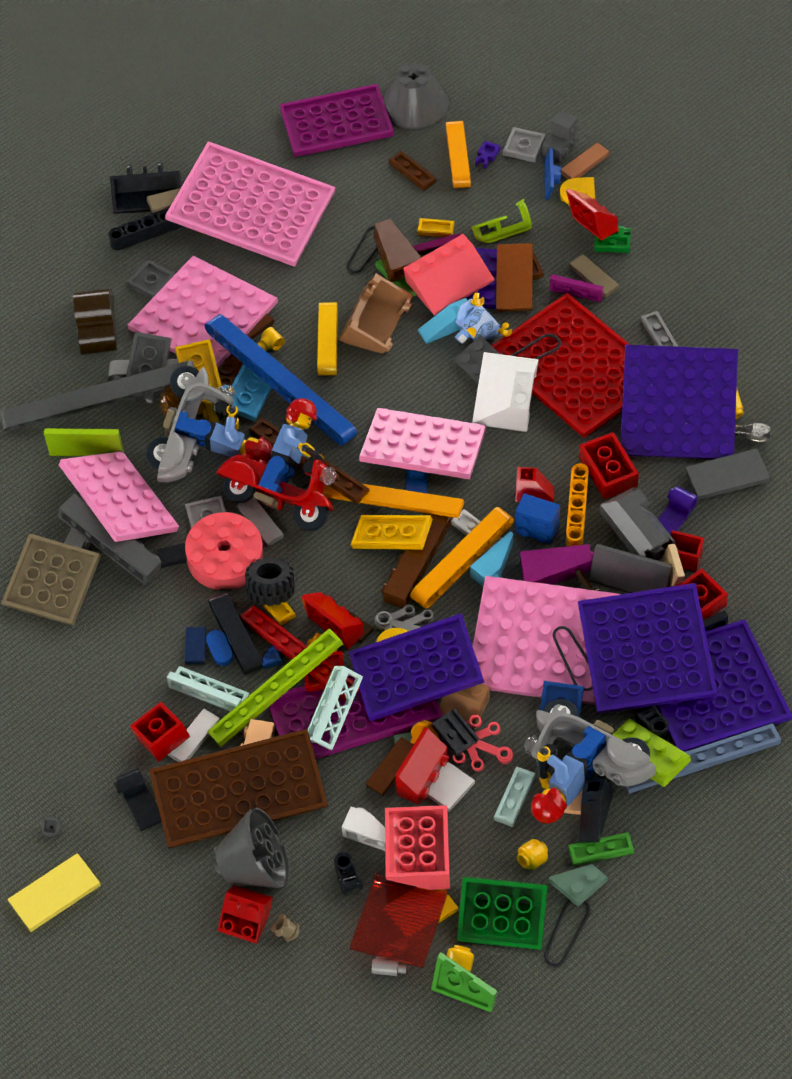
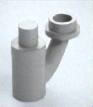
(387, 967)

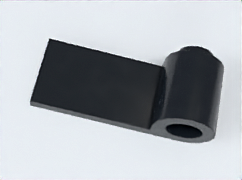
(138, 798)

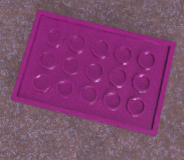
(336, 120)

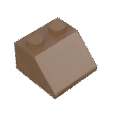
(467, 702)

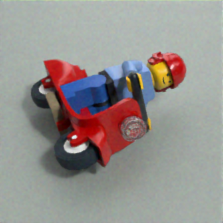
(270, 480)

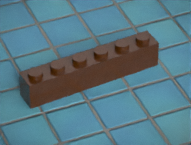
(414, 564)

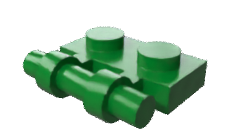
(616, 242)

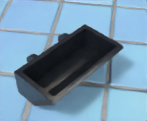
(131, 190)

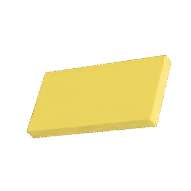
(54, 892)

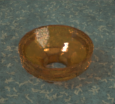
(168, 400)

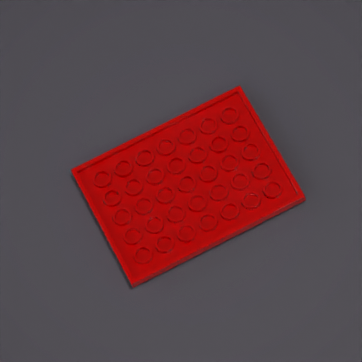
(582, 377)

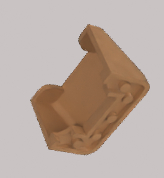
(376, 315)

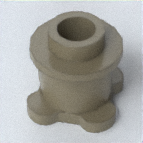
(285, 928)

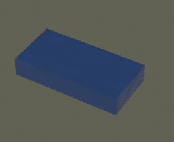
(195, 645)

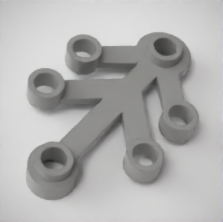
(409, 624)

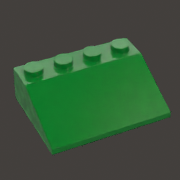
(502, 912)

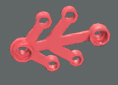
(485, 746)

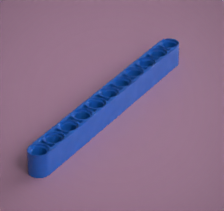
(278, 377)

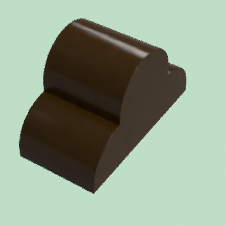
(95, 320)

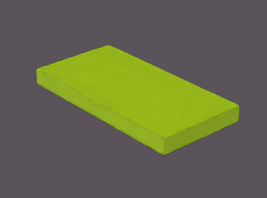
(82, 441)

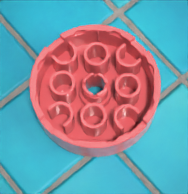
(222, 549)

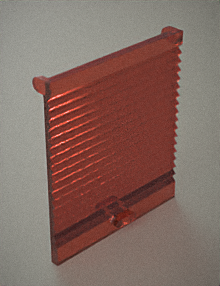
(398, 920)

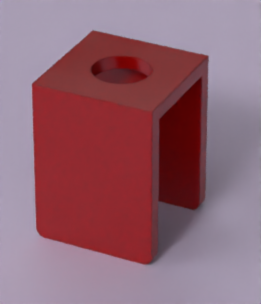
(688, 543)

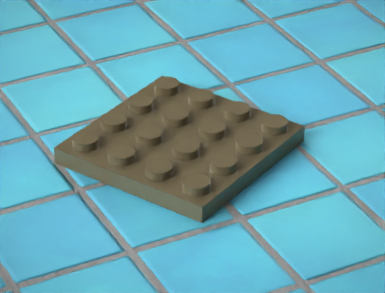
(51, 579)

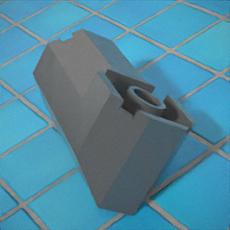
(636, 525)

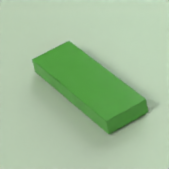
(607, 848)

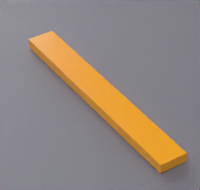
(406, 500)

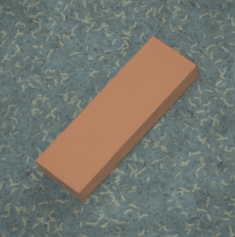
(585, 161)

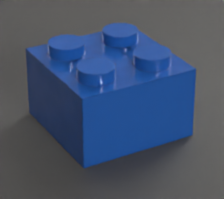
(537, 518)

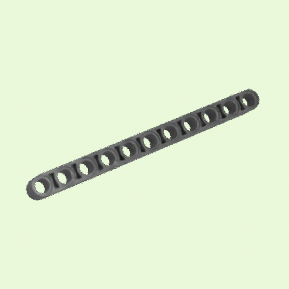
(89, 397)

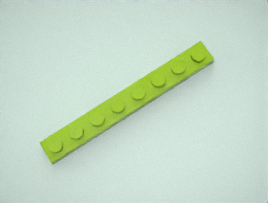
(275, 687)

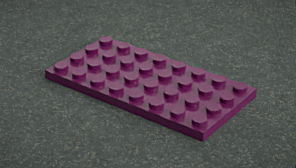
(297, 707)

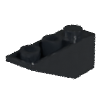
(594, 809)

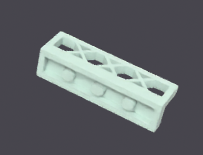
(206, 692)
(329, 701)

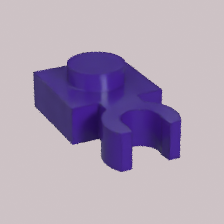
(486, 153)

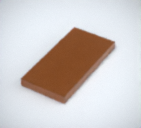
(514, 277)

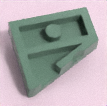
(579, 883)

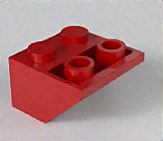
(533, 483)
(244, 913)

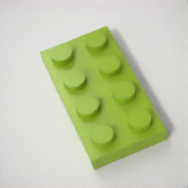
(665, 756)

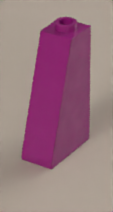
(555, 564)

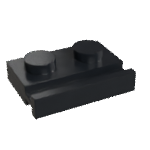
(455, 732)

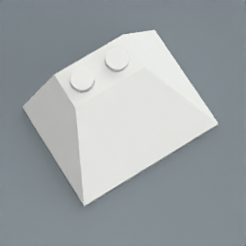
(505, 391)

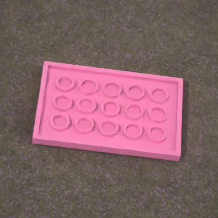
(423, 443)
(118, 496)

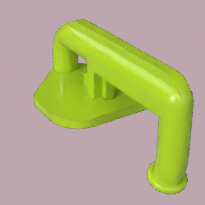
(501, 233)

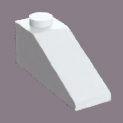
(364, 828)

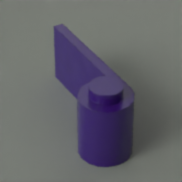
(679, 508)

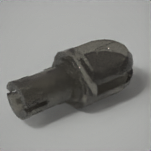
(753, 431)

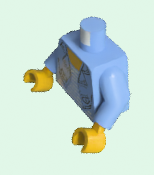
(476, 321)

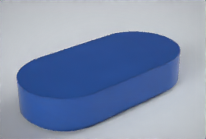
(219, 647)

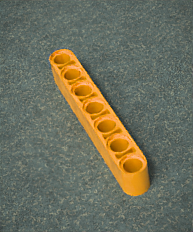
(461, 557)

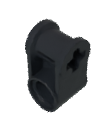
(652, 721)
(347, 876)

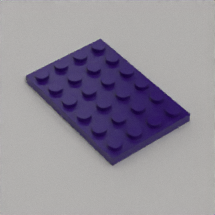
(416, 667)

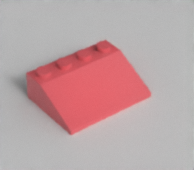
(448, 274)
(418, 846)

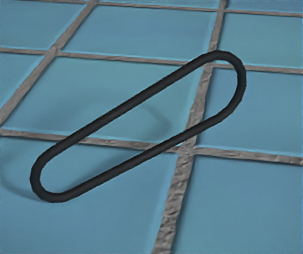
(356, 271)
(546, 335)
(562, 655)
(574, 939)

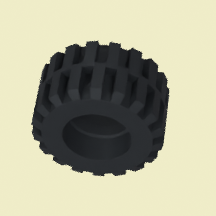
(270, 581)

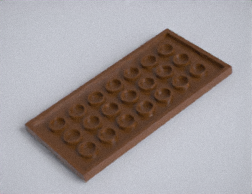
(215, 790)

